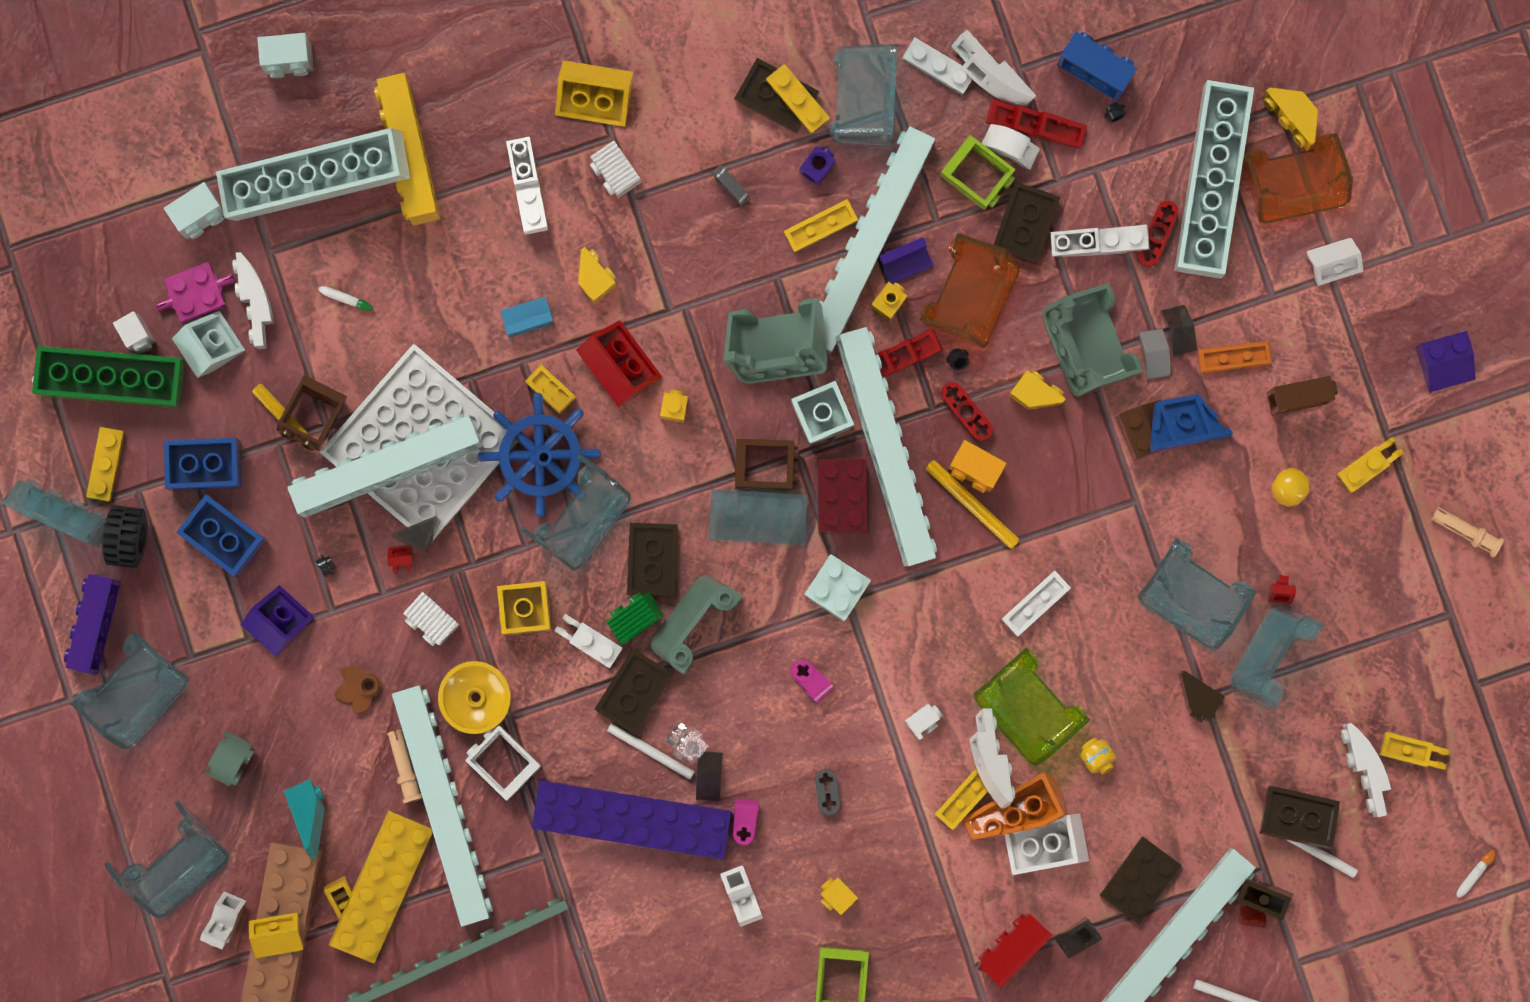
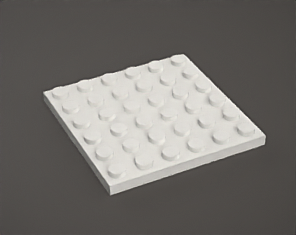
(406, 402)

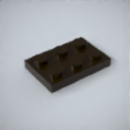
(760, 97)
(1026, 222)
(652, 559)
(633, 691)
(1299, 817)
(1140, 879)

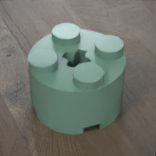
(228, 759)

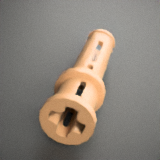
(1478, 537)
(406, 778)

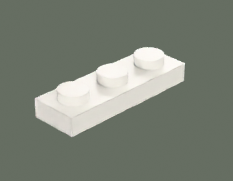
(937, 66)
(1036, 603)

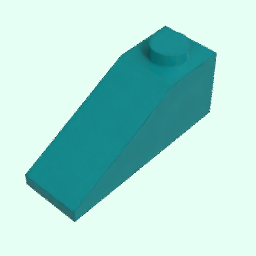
(308, 813)

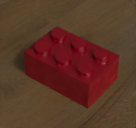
(842, 496)

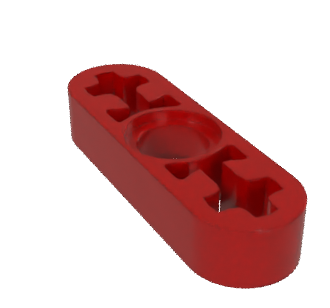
(1170, 220)
(982, 422)

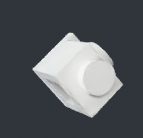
(924, 720)

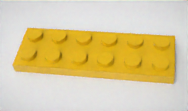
(381, 887)

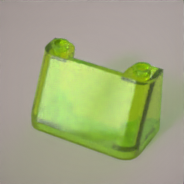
(1029, 710)

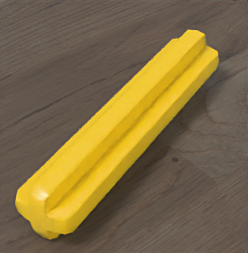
(274, 406)

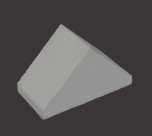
(1155, 354)

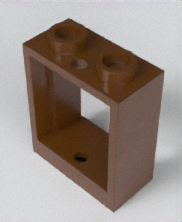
(320, 392)
(1301, 395)
(792, 475)

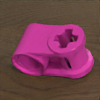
(814, 684)
(745, 816)

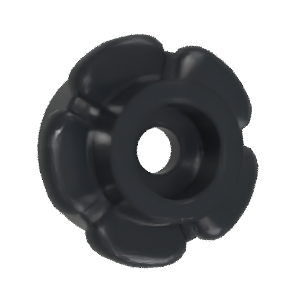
(1115, 112)
(958, 359)
(326, 565)

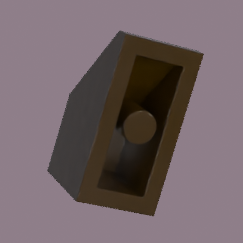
(1199, 697)
(1265, 898)

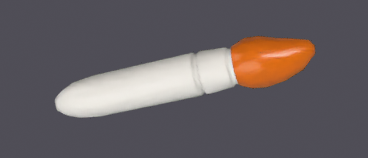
(1485, 861)

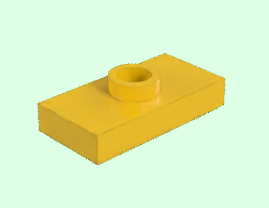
(551, 389)

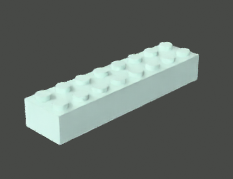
(313, 174)
(1214, 179)
(384, 466)

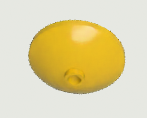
(457, 702)

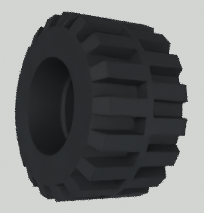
(124, 536)

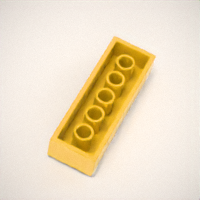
(400, 114)

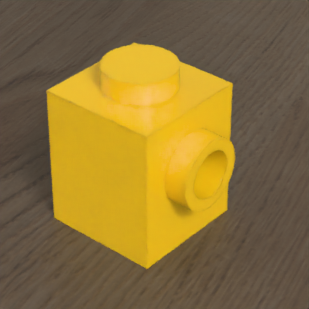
(889, 300)
(674, 406)
(837, 895)

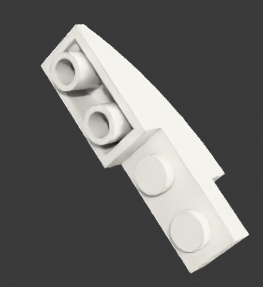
(993, 77)
(527, 185)
(1099, 241)
(252, 291)
(1365, 758)
(992, 768)

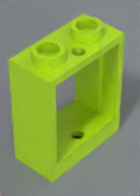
(969, 145)
(845, 954)

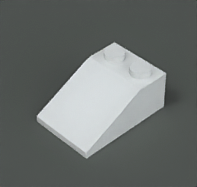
(1048, 847)

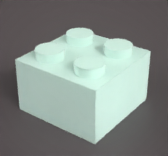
(285, 55)
(195, 211)
(822, 413)
(837, 588)

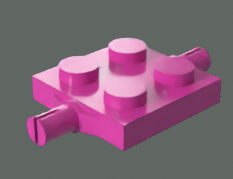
(195, 292)

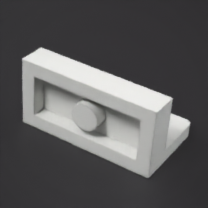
(1335, 261)

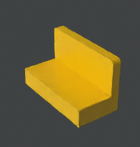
(275, 935)

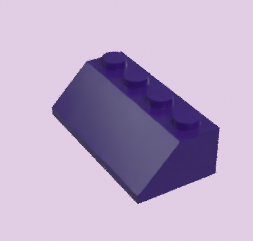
(93, 624)

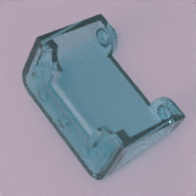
(865, 94)
(1195, 598)
(1265, 653)
(133, 694)

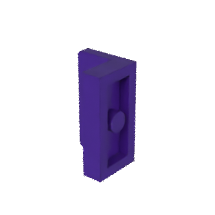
(906, 261)

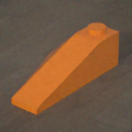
(1034, 807)

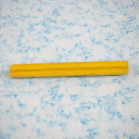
(972, 504)

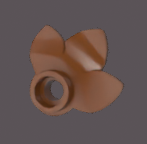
(355, 689)

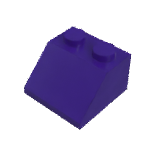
(1447, 361)
(277, 620)

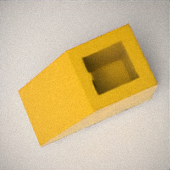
(593, 278)
(1034, 393)

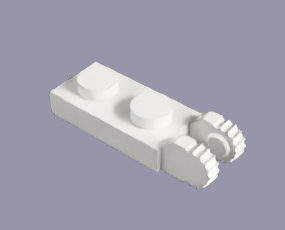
(591, 642)

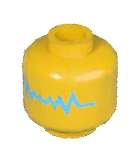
(1098, 756)

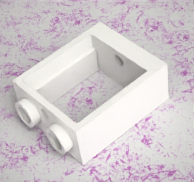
(490, 736)

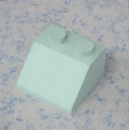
(208, 343)

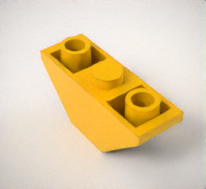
(1294, 113)

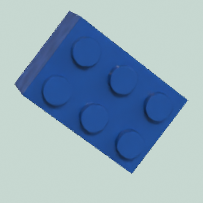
(1097, 65)
(202, 464)
(221, 536)

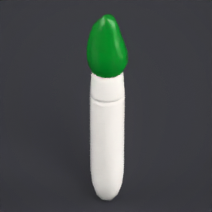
(345, 298)

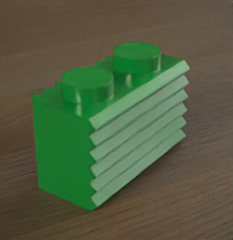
(635, 618)

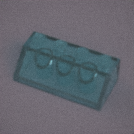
(56, 512)
(758, 517)

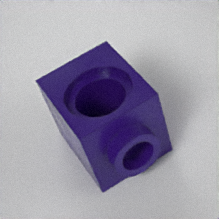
(815, 175)

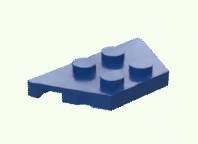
(1184, 423)

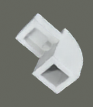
(1011, 144)
(741, 896)
(223, 920)

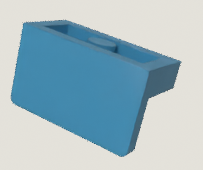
(527, 317)

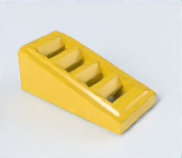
(333, 886)

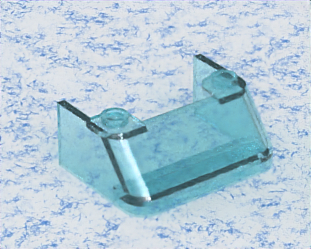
(584, 519)
(177, 871)

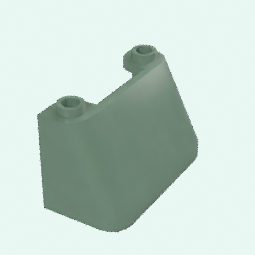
(1088, 341)
(776, 345)
(669, 638)

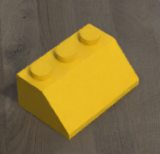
(593, 93)

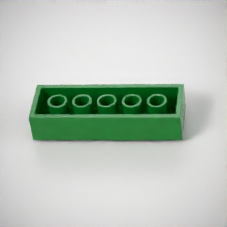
(108, 377)

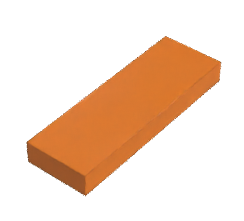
(1234, 357)

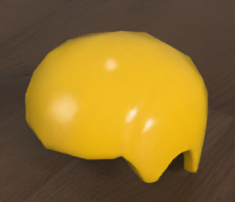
(1290, 487)

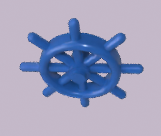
(538, 454)

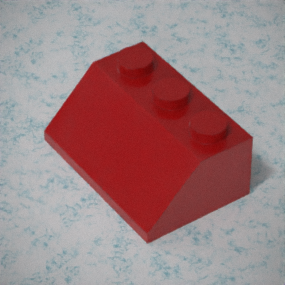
(618, 363)
(1013, 949)

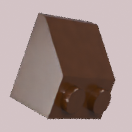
(1137, 429)

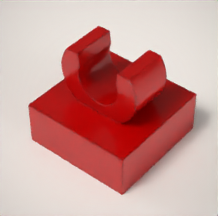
(400, 556)
(1281, 591)

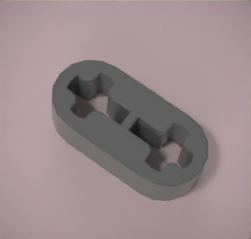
(730, 185)
(833, 790)

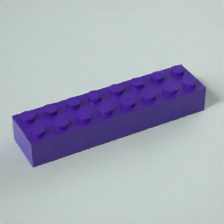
(631, 819)

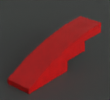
(1037, 124)
(908, 353)

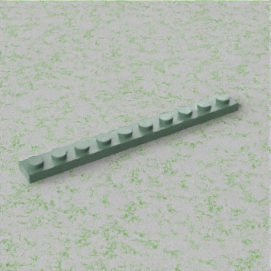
(465, 949)

